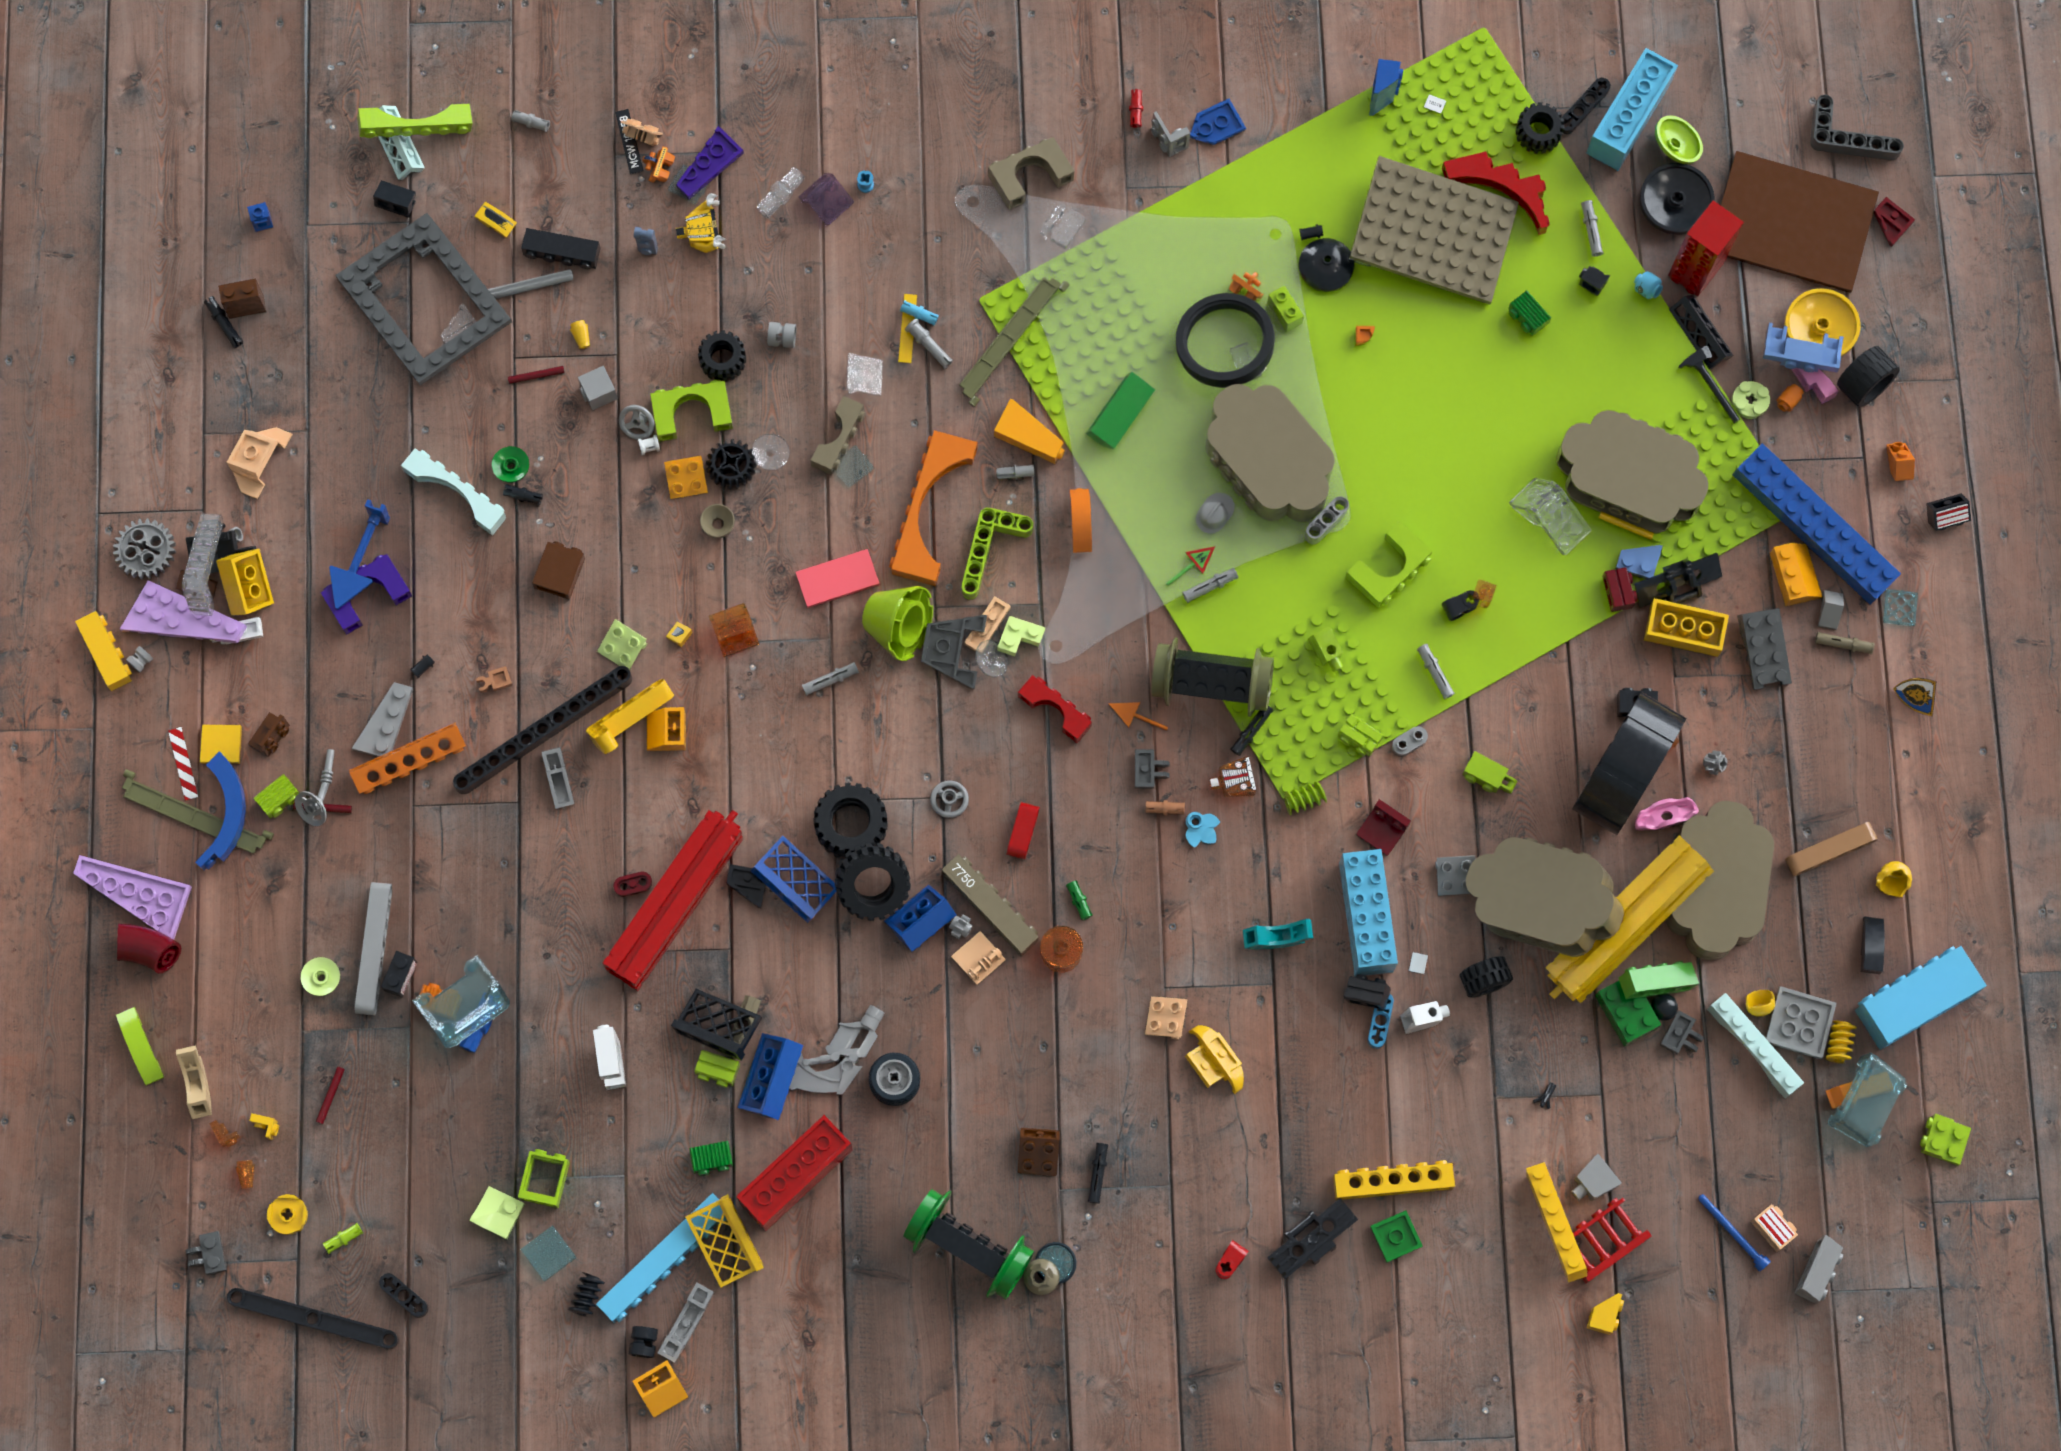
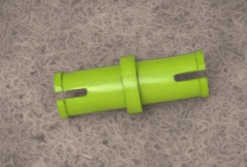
(342, 1238)

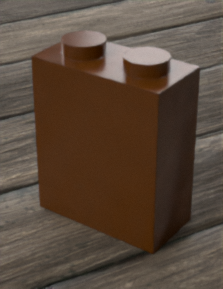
(242, 298)
(558, 570)

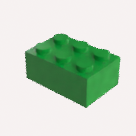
(1628, 1017)

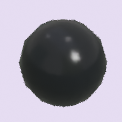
(1664, 1006)

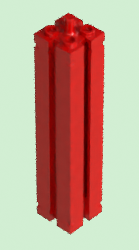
(674, 899)

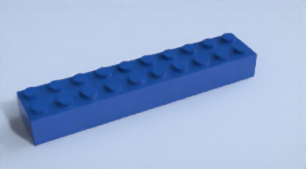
(1816, 524)

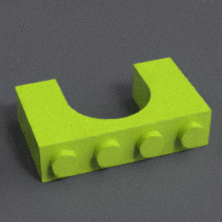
(666, 403)
(1379, 588)

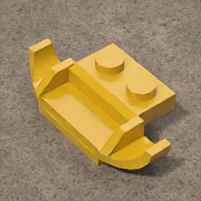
(1215, 1059)

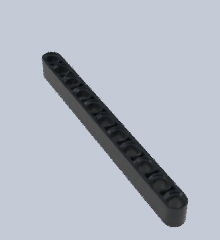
(538, 738)

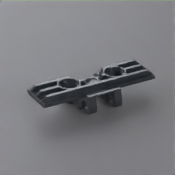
(1677, 575)
(1315, 1243)

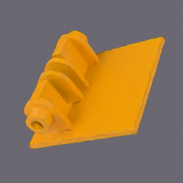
(685, 477)

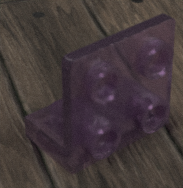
(827, 198)

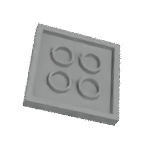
(1800, 1022)

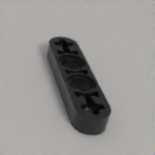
(1585, 106)

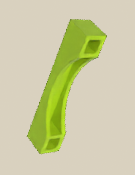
(375, 122)

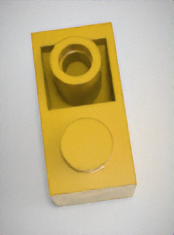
(1604, 1315)

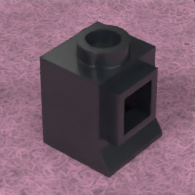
(1593, 280)

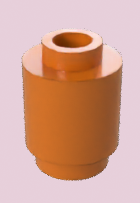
(1789, 398)

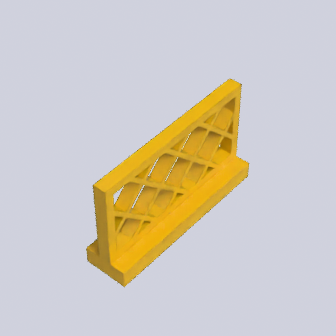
(740, 1233)

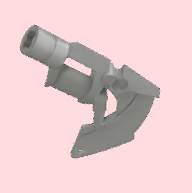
(839, 1077)

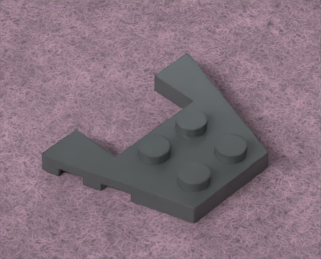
(944, 646)

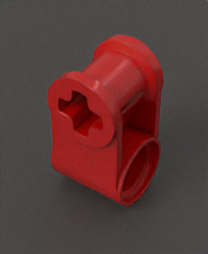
(1232, 1258)

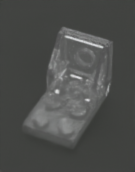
(1549, 506)

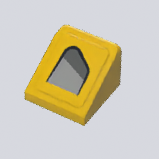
(679, 634)

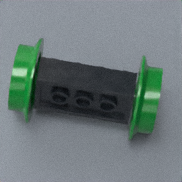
(967, 1245)

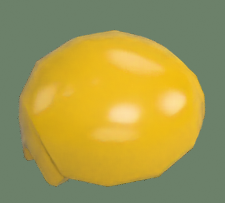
(1760, 1002)

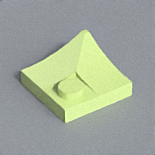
(497, 1212)

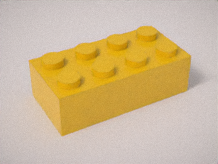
(1686, 627)

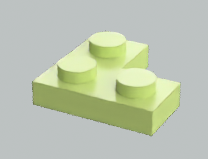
(1017, 631)

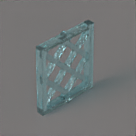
(1894, 600)

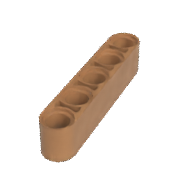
(1831, 849)

